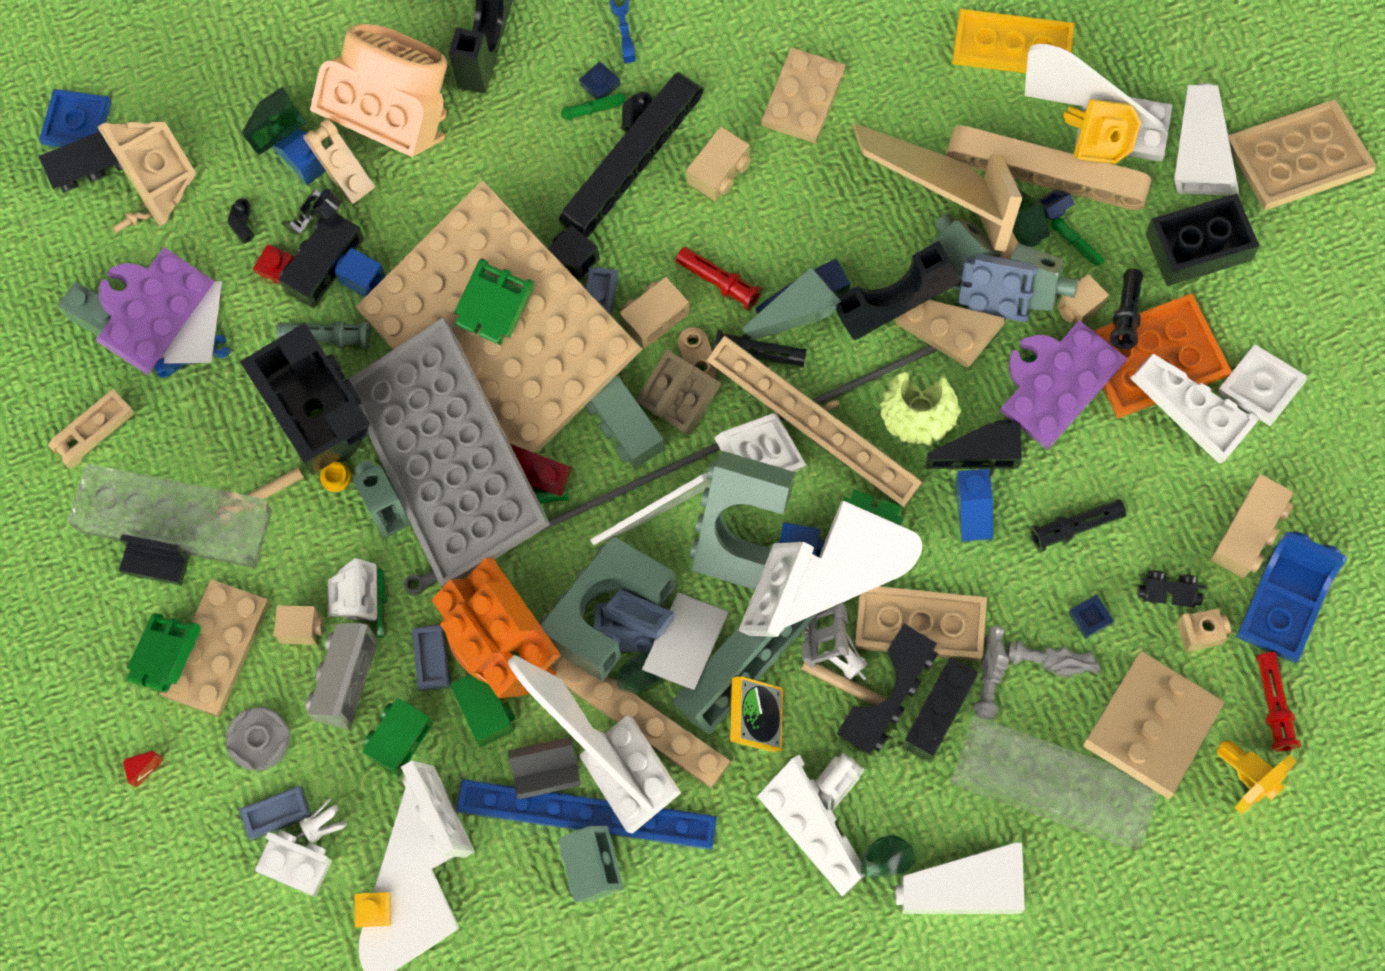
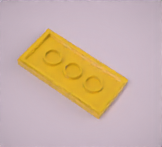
(1004, 40)

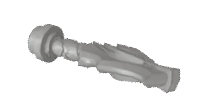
(1061, 661)
(993, 668)

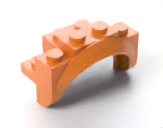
(487, 623)

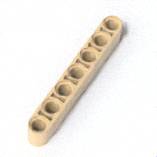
(1052, 168)

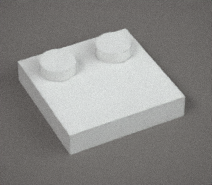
(1262, 385)

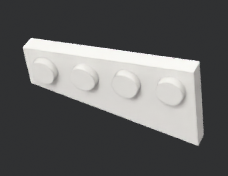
(1205, 416)
(802, 814)

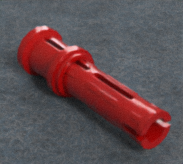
(729, 284)
(1284, 717)

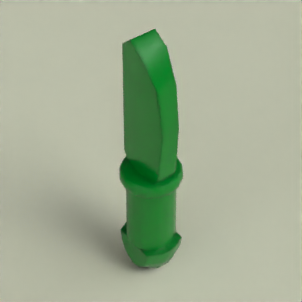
(594, 106)
(1074, 239)
(380, 606)

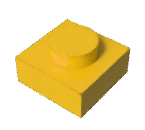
(372, 909)

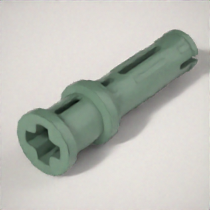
(338, 334)

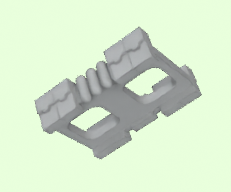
(814, 637)

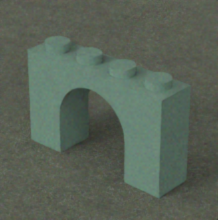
(732, 483)
(613, 568)

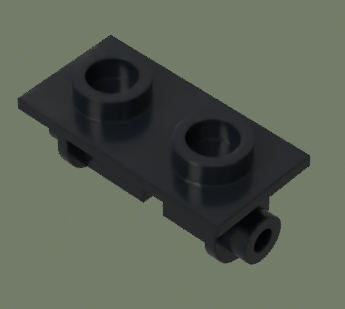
(1183, 589)

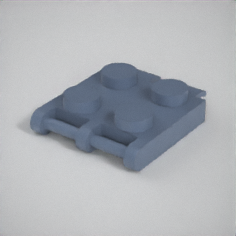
(995, 286)

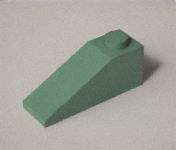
(798, 305)

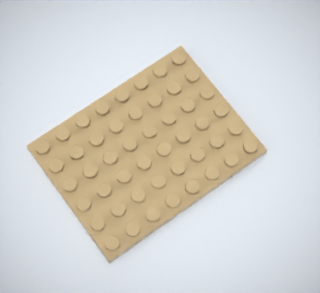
(562, 342)

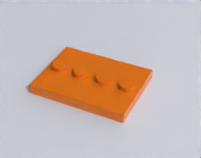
(1178, 336)

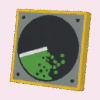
(756, 714)

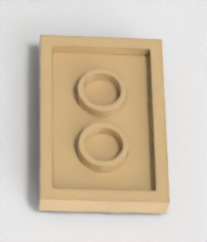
(803, 95)

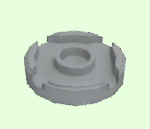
(258, 739)

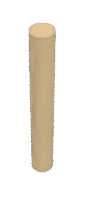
(277, 484)
(844, 684)

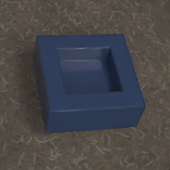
(599, 81)
(1056, 203)
(1091, 617)

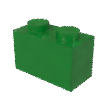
(483, 710)
(397, 736)

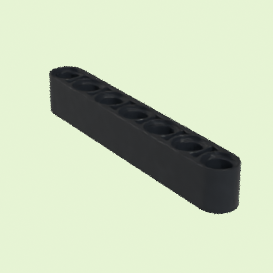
(631, 154)

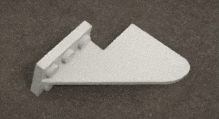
(1065, 78)
(855, 558)
(617, 760)
(421, 839)

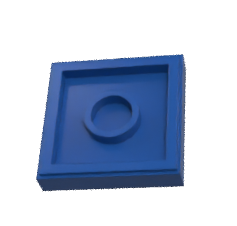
(73, 117)

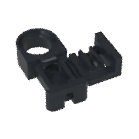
(323, 207)

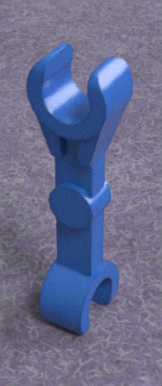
(627, 45)
(165, 370)

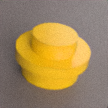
(335, 477)

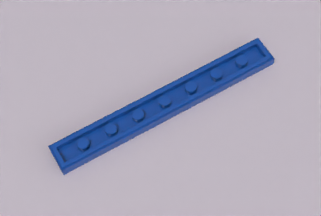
(580, 812)

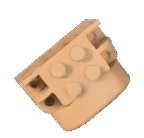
(384, 88)

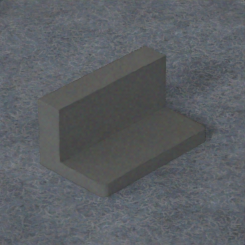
(544, 768)

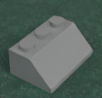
(342, 675)

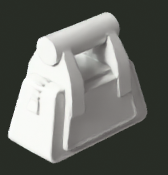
(354, 591)
(838, 780)

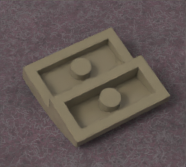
(678, 392)

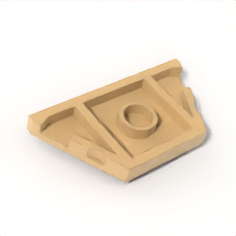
(152, 163)

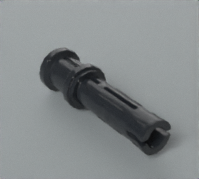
(1127, 317)
(795, 358)
(1063, 530)

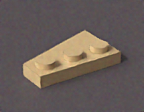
(951, 329)

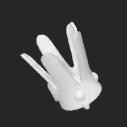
(855, 662)
(312, 824)

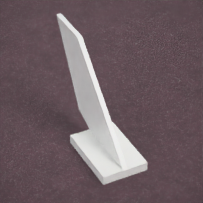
(759, 440)

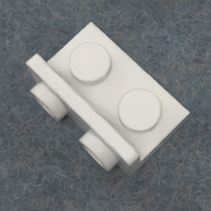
(294, 864)

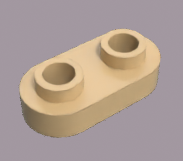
(697, 353)

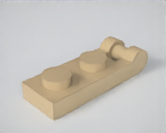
(339, 162)
(91, 428)

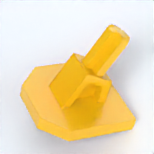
(1106, 130)
(1255, 774)

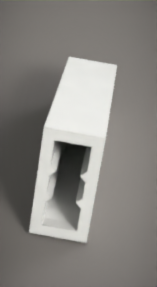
(1204, 146)
(971, 885)

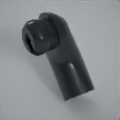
(634, 107)
(238, 220)

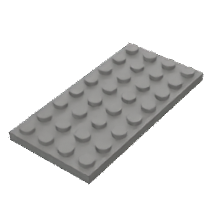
(446, 453)

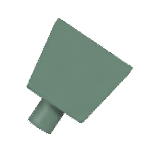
(962, 240)
(1048, 280)
(380, 498)

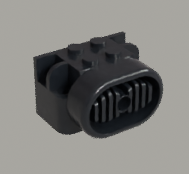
(294, 381)

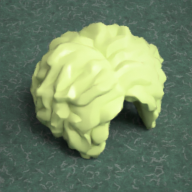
(919, 414)

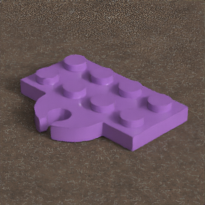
(150, 307)
(1059, 381)

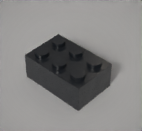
(1202, 239)

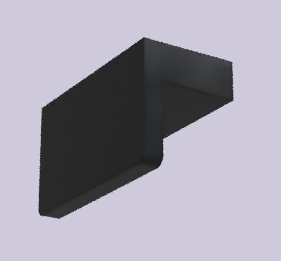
(153, 560)

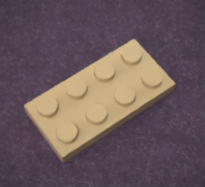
(946, 618)
(228, 628)

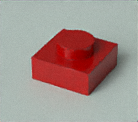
(272, 262)

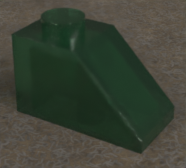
(273, 121)
(1030, 222)

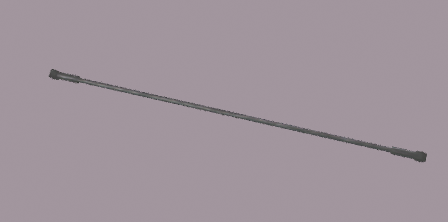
(430, 577)

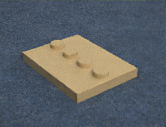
(1300, 154)
(1154, 724)

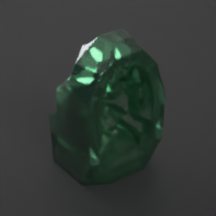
(634, 679)
(887, 857)

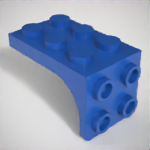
(1290, 595)

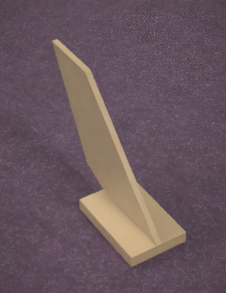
(992, 197)

